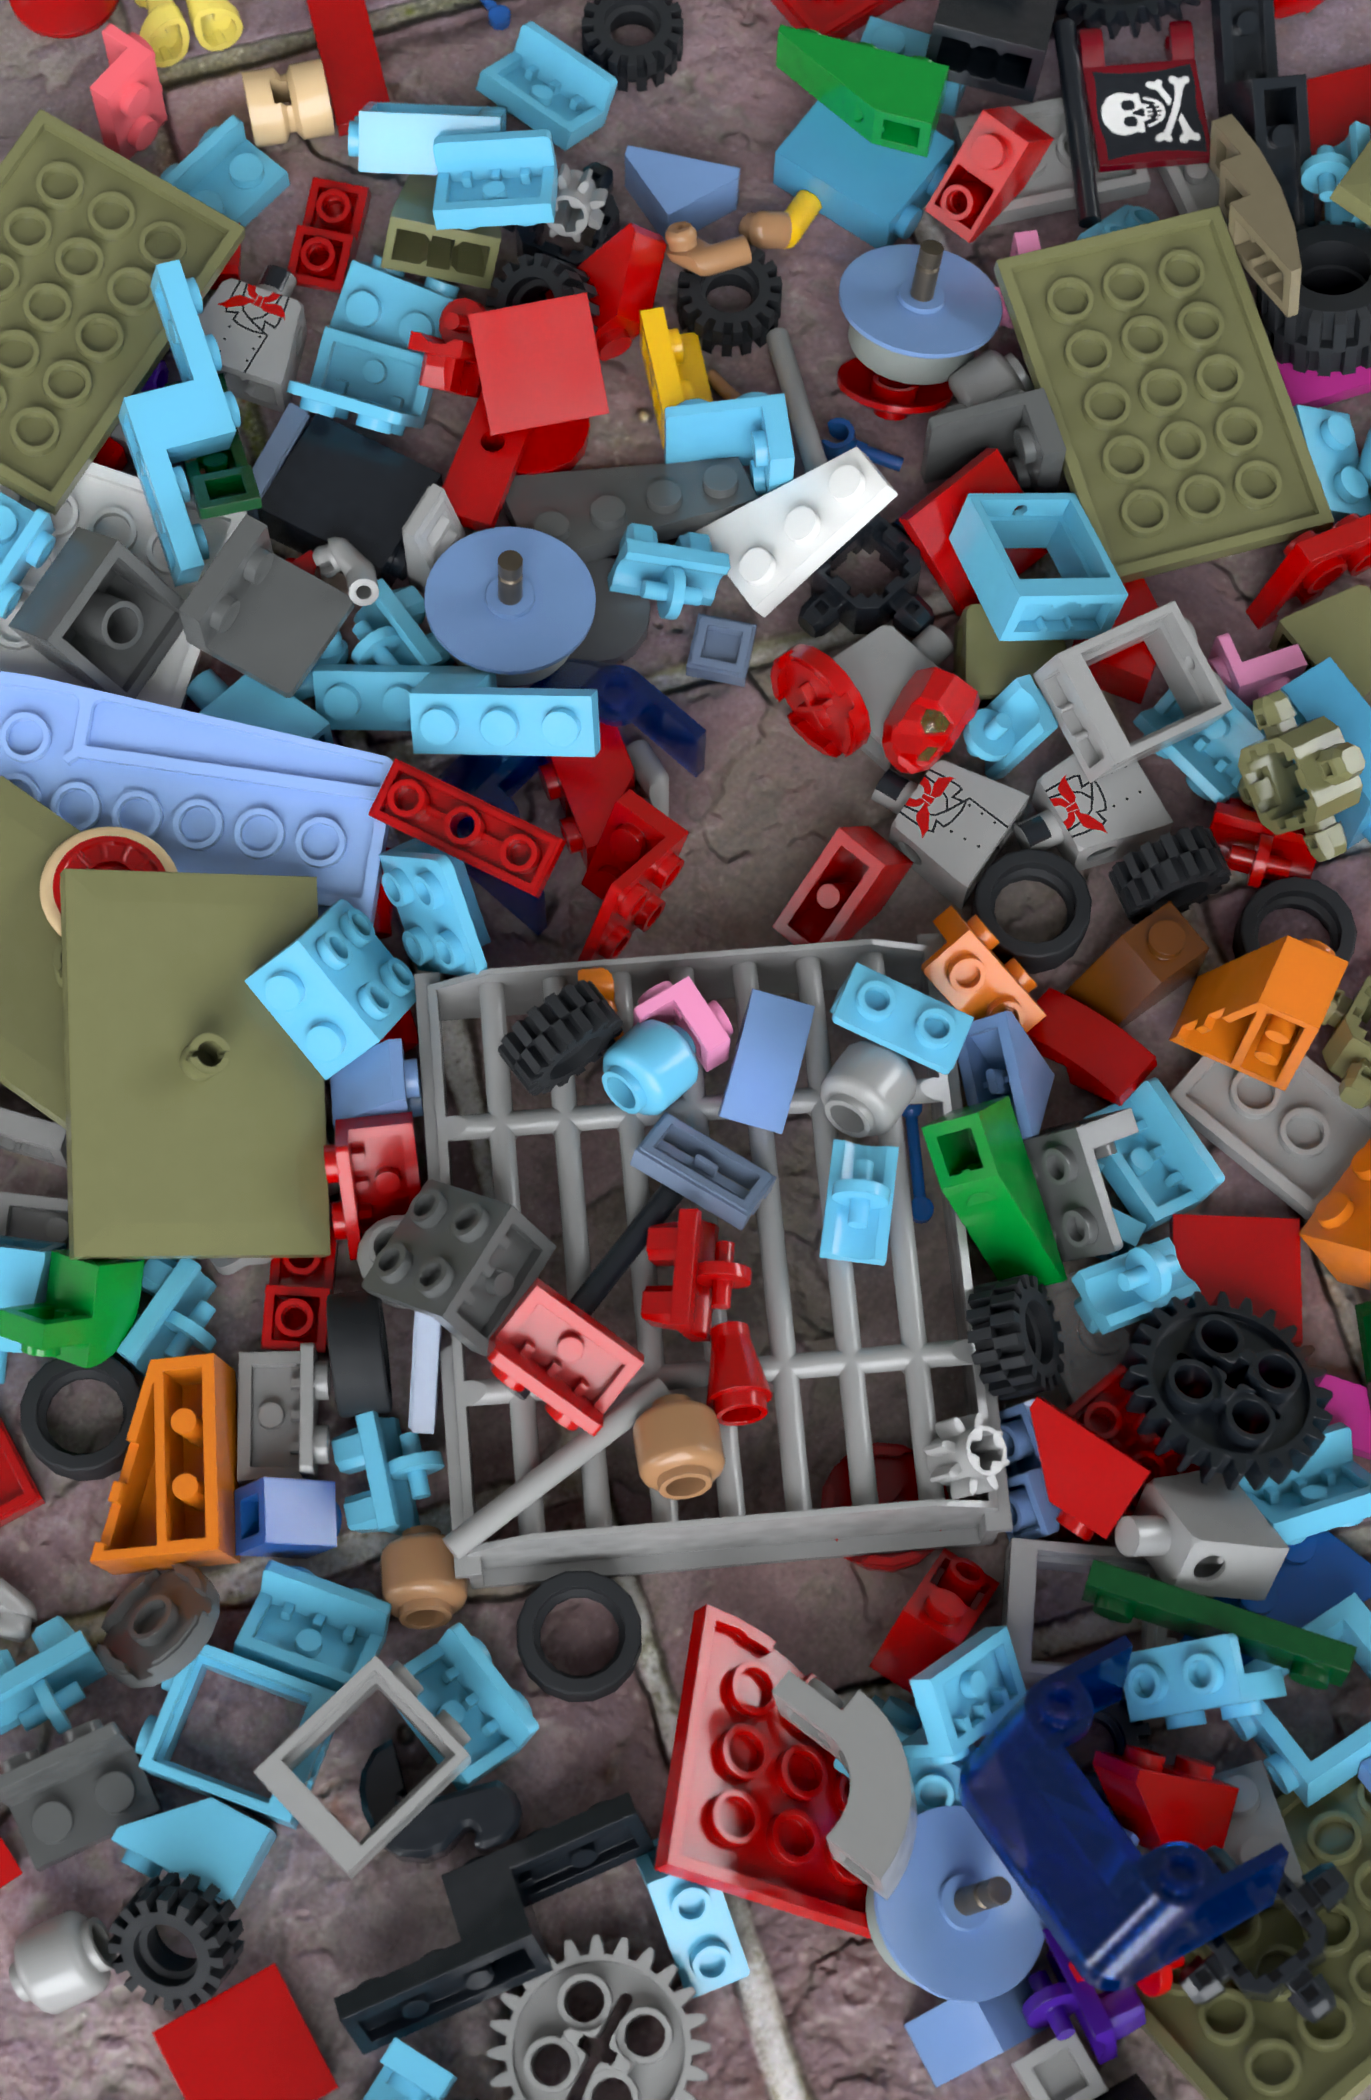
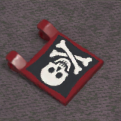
(1145, 110)

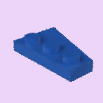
(1309, 1583)

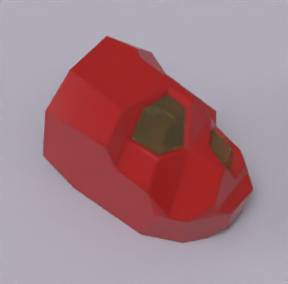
(927, 719)

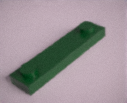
(1308, 1655)

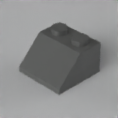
(101, 615)

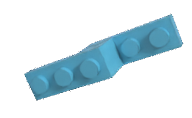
(179, 422)
(458, 710)

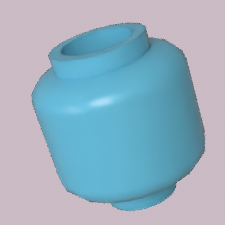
(650, 1067)

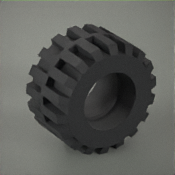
(1334, 303)

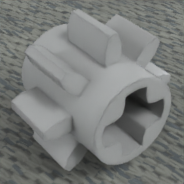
(577, 204)
(966, 1455)

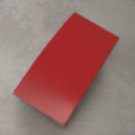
(329, 234)
(1092, 1048)
(298, 1301)

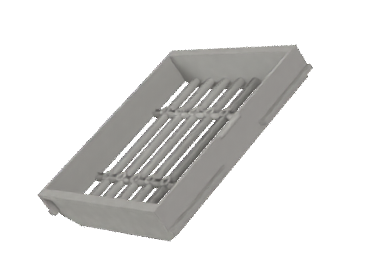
(733, 1536)

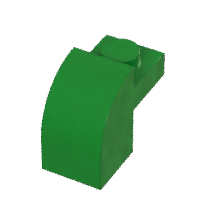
(84, 1313)

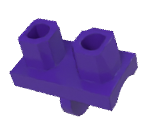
(1100, 2016)

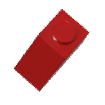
(626, 283)
(843, 888)
(1084, 1472)

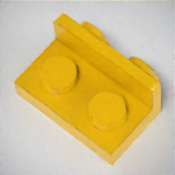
(671, 364)

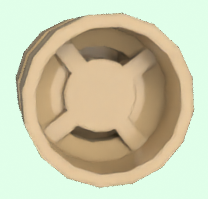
(309, 99)

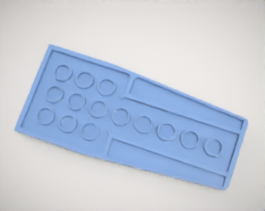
(199, 785)

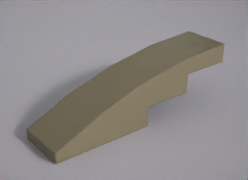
(1256, 213)

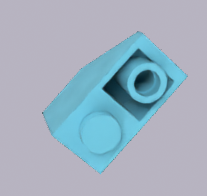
(199, 1841)

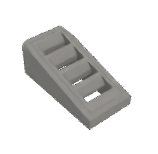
(429, 534)

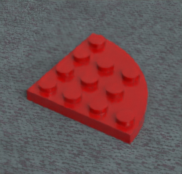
(749, 1787)

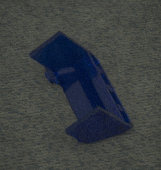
(622, 700)
(1074, 1862)

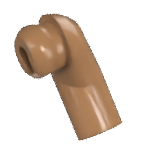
(702, 257)

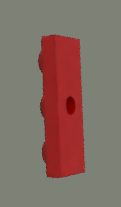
(482, 478)
(499, 843)

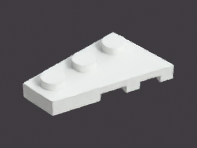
(798, 527)

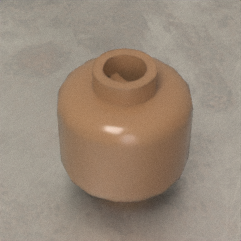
(678, 1447)
(421, 1579)

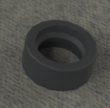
(1053, 872)
(1300, 895)
(358, 1353)
(34, 1409)
(557, 1590)

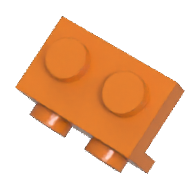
(975, 977)

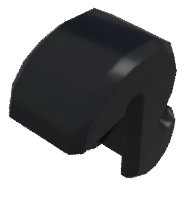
(485, 1810)

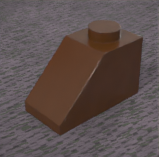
(1141, 967)

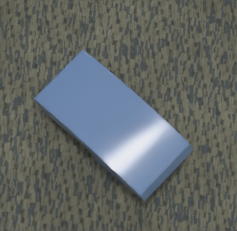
(767, 1061)
(1029, 1502)

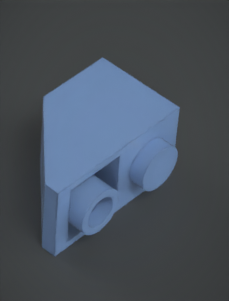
(377, 1084)

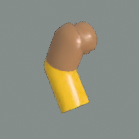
(781, 228)

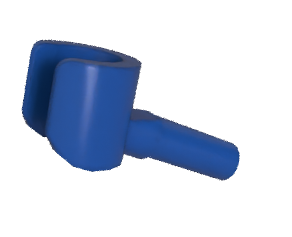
(844, 430)

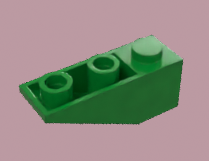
(875, 91)
(994, 1189)

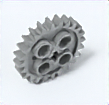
(544, 2019)

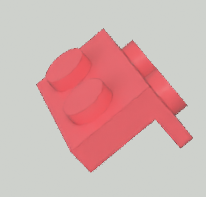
(128, 93)

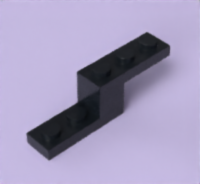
(1265, 104)
(495, 1923)

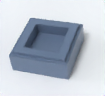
(721, 650)

